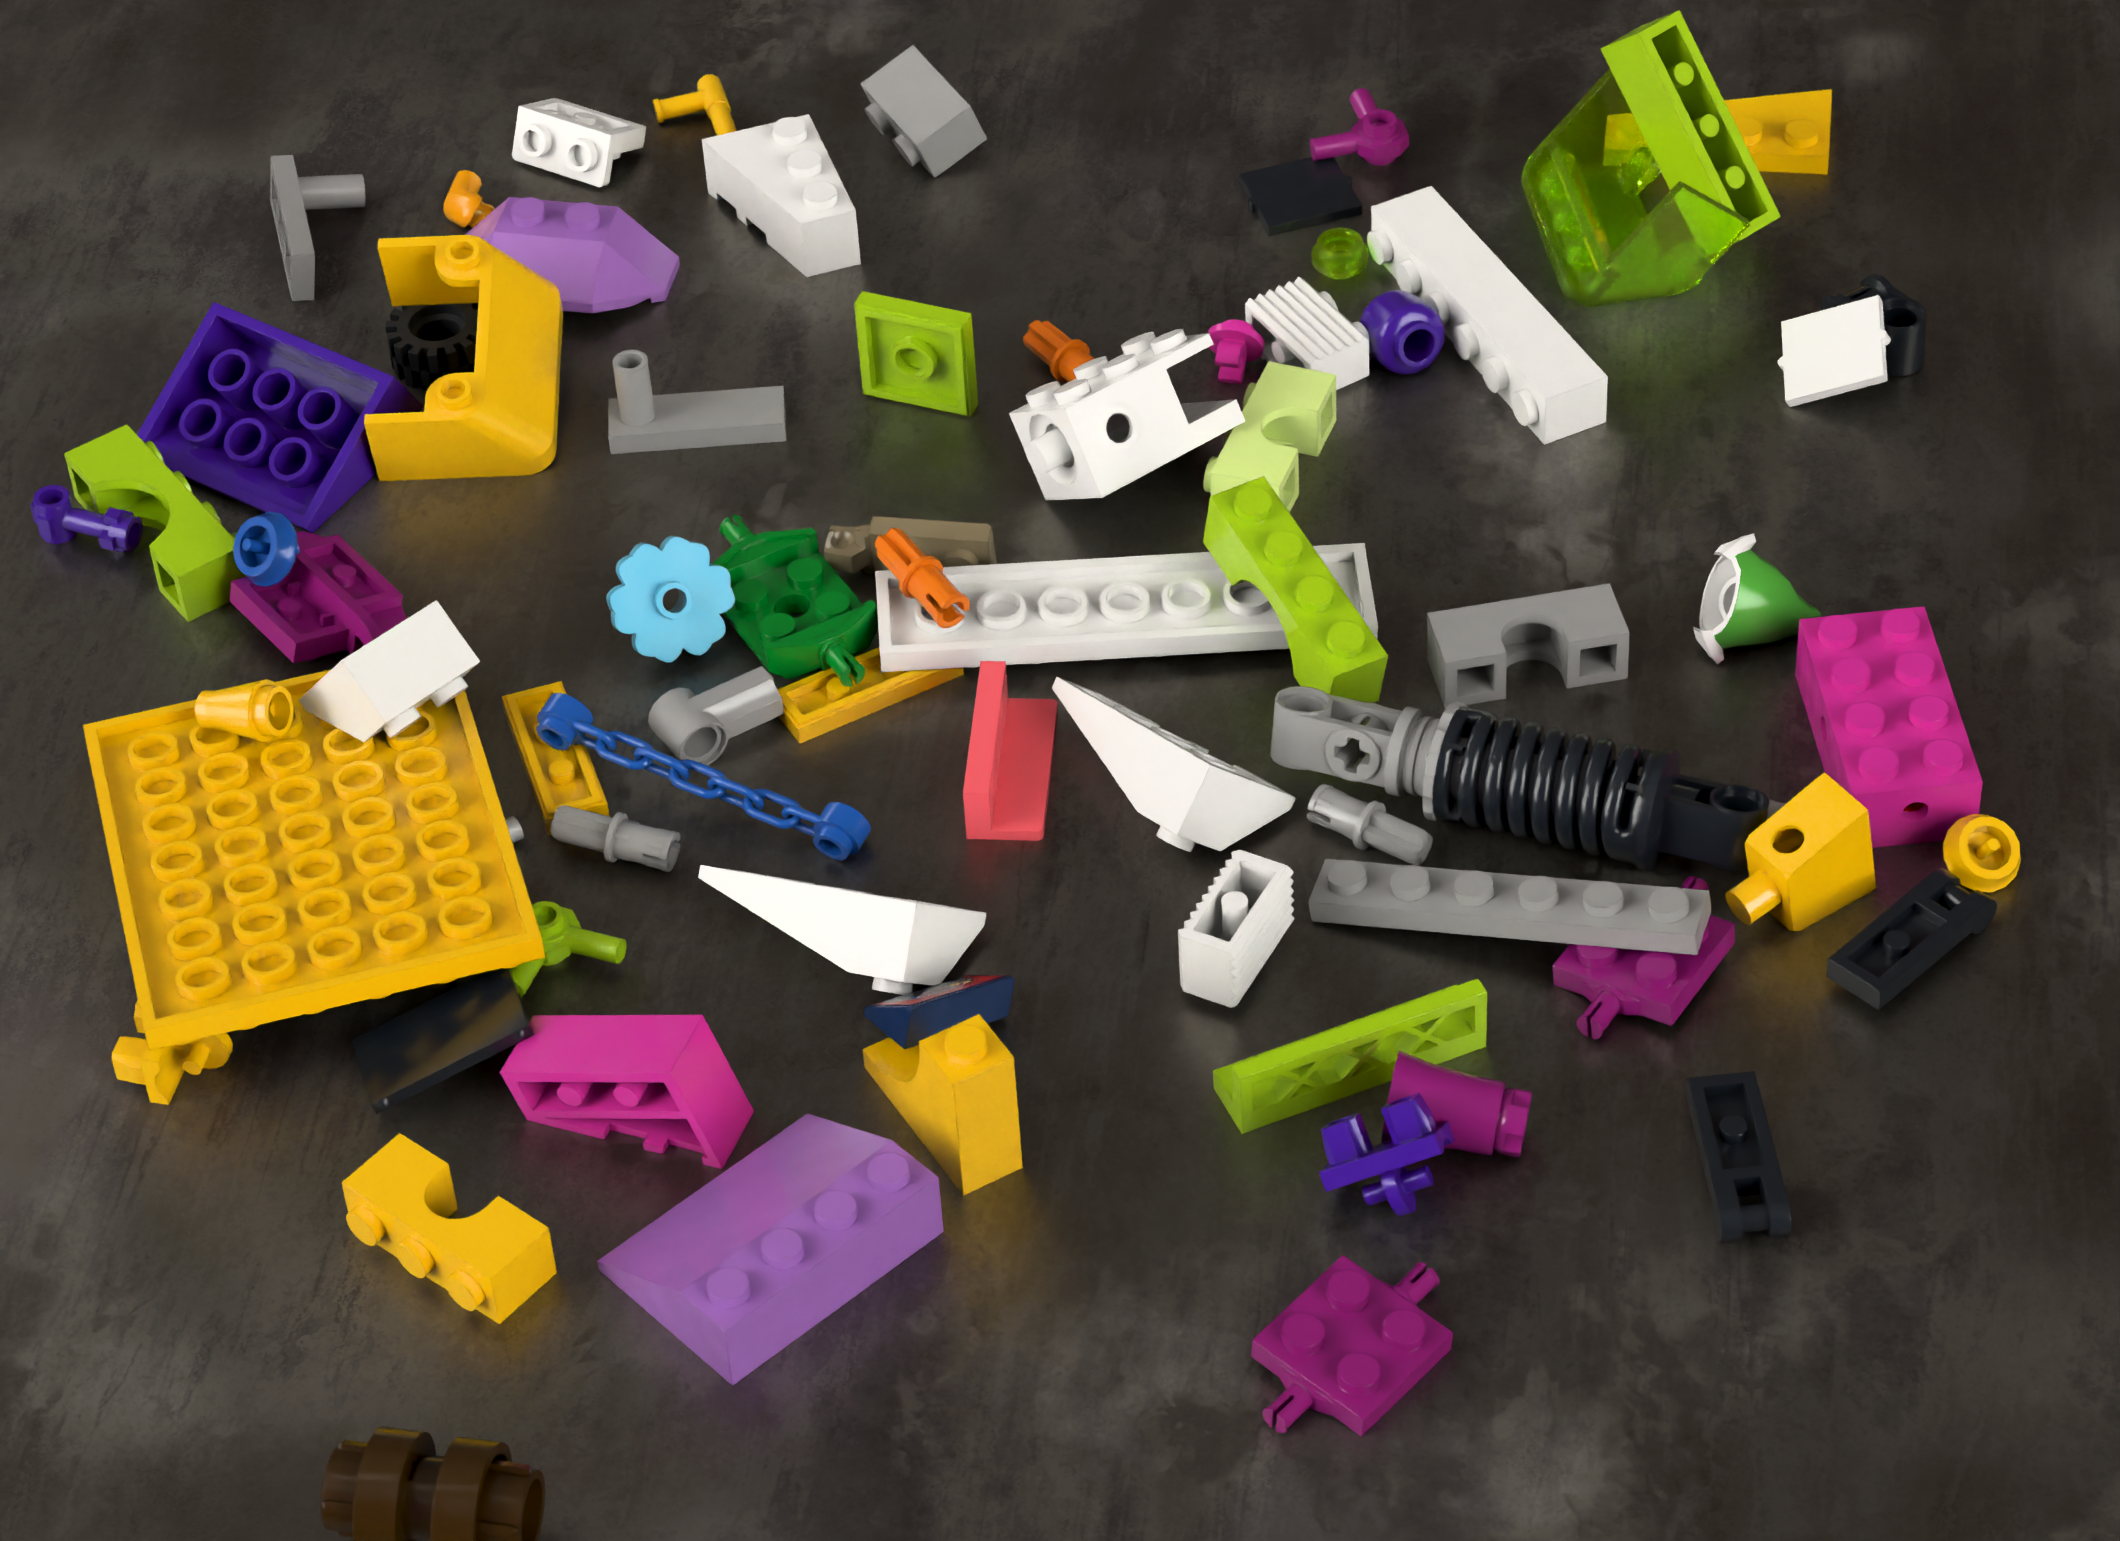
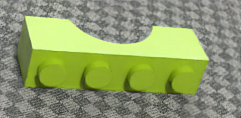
(193, 551)
(1327, 637)

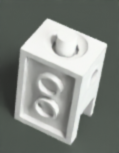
(1117, 419)

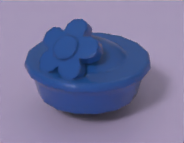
(266, 548)

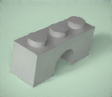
(1570, 629)

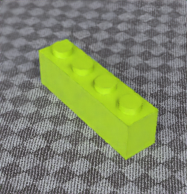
(1687, 118)

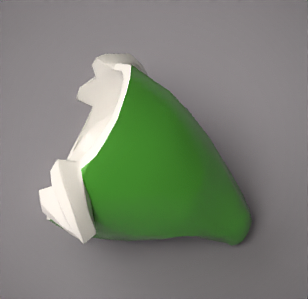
(1747, 602)

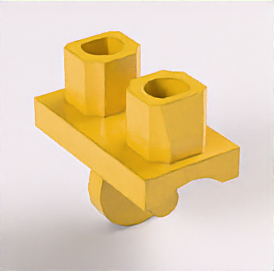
(164, 1066)

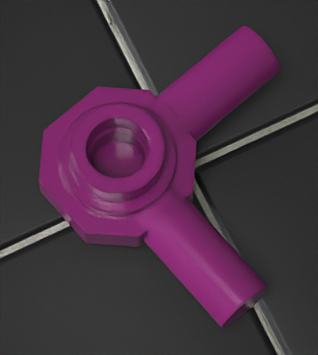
(1375, 136)

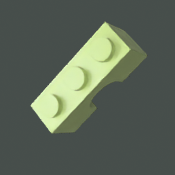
(1283, 416)

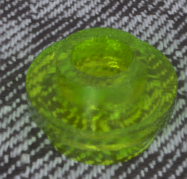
(1340, 253)

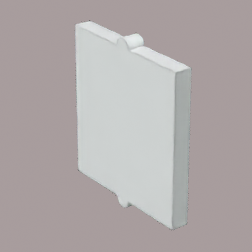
(1834, 351)

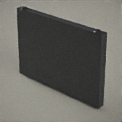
(441, 1038)

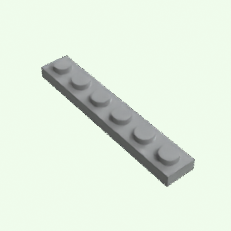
(1511, 906)

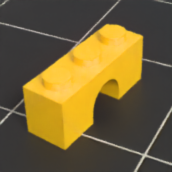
(481, 1260)

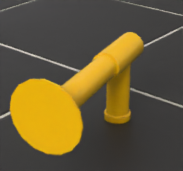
(708, 98)

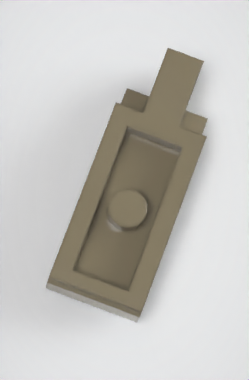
(949, 541)

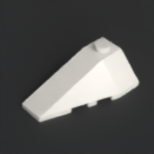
(1171, 777)
(859, 931)

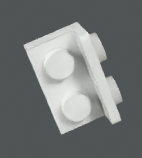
(573, 139)

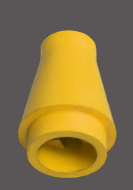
(249, 710)

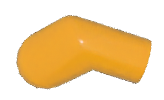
(463, 203)

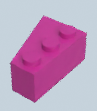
(633, 1077)

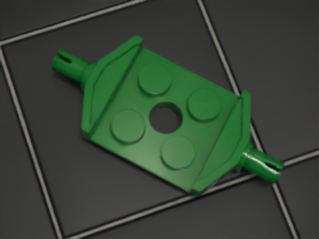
(787, 575)

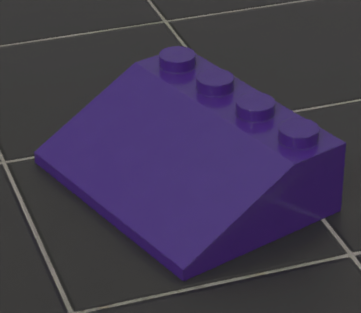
(271, 418)

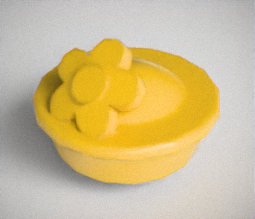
(1982, 852)

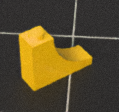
(956, 1099)

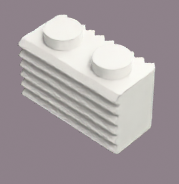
(1309, 332)
(1235, 928)

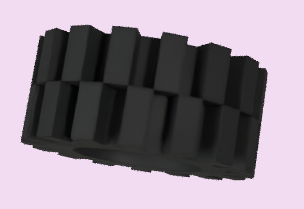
(432, 341)

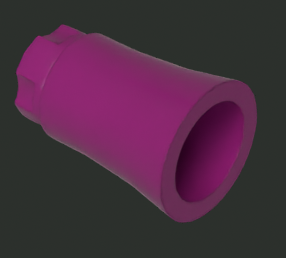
(1476, 1107)

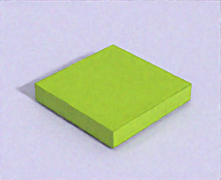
(916, 353)

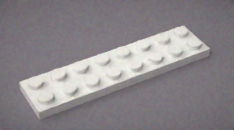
(1097, 611)

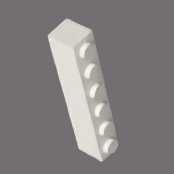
(1489, 315)

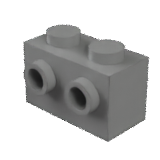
(922, 111)

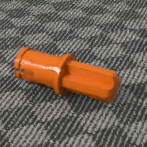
(1056, 349)
(921, 578)

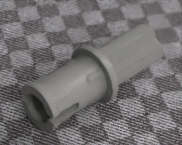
(1368, 825)
(616, 837)

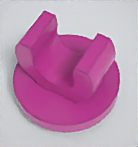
(1234, 345)

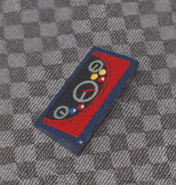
(938, 1007)

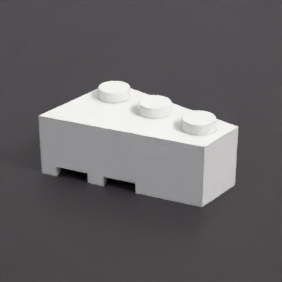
(789, 190)

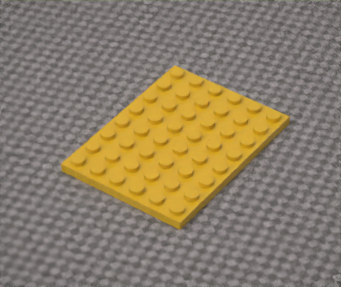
(303, 864)

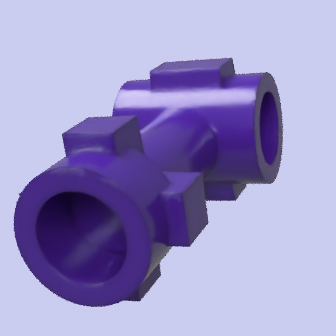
(61, 521)

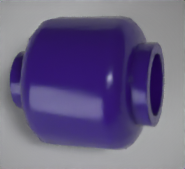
(1403, 332)

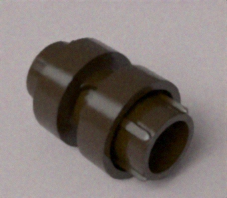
(407, 1493)

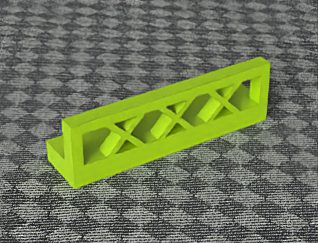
(1352, 1056)

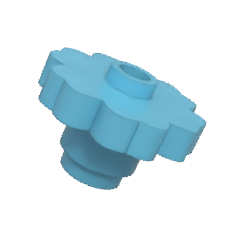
(693, 620)

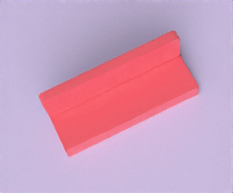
(1008, 761)

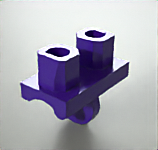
(1413, 1140)

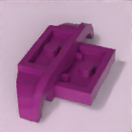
(324, 603)

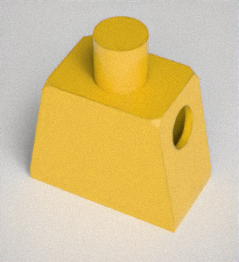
(1807, 859)

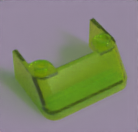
(1590, 212)

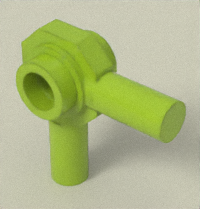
(563, 936)

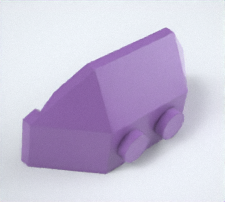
(585, 249)

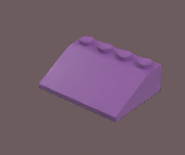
(779, 1242)

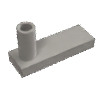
(289, 200)
(687, 420)

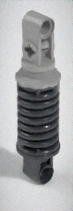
(1521, 778)

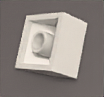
(394, 676)

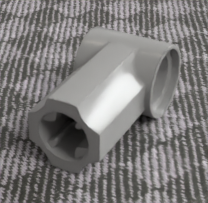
(702, 723)

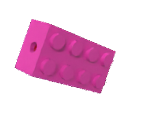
(1888, 722)

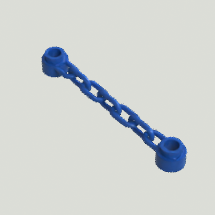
(836, 831)

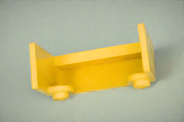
(504, 411)

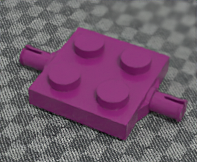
(1641, 980)
(1351, 1346)

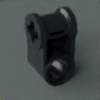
(1902, 321)

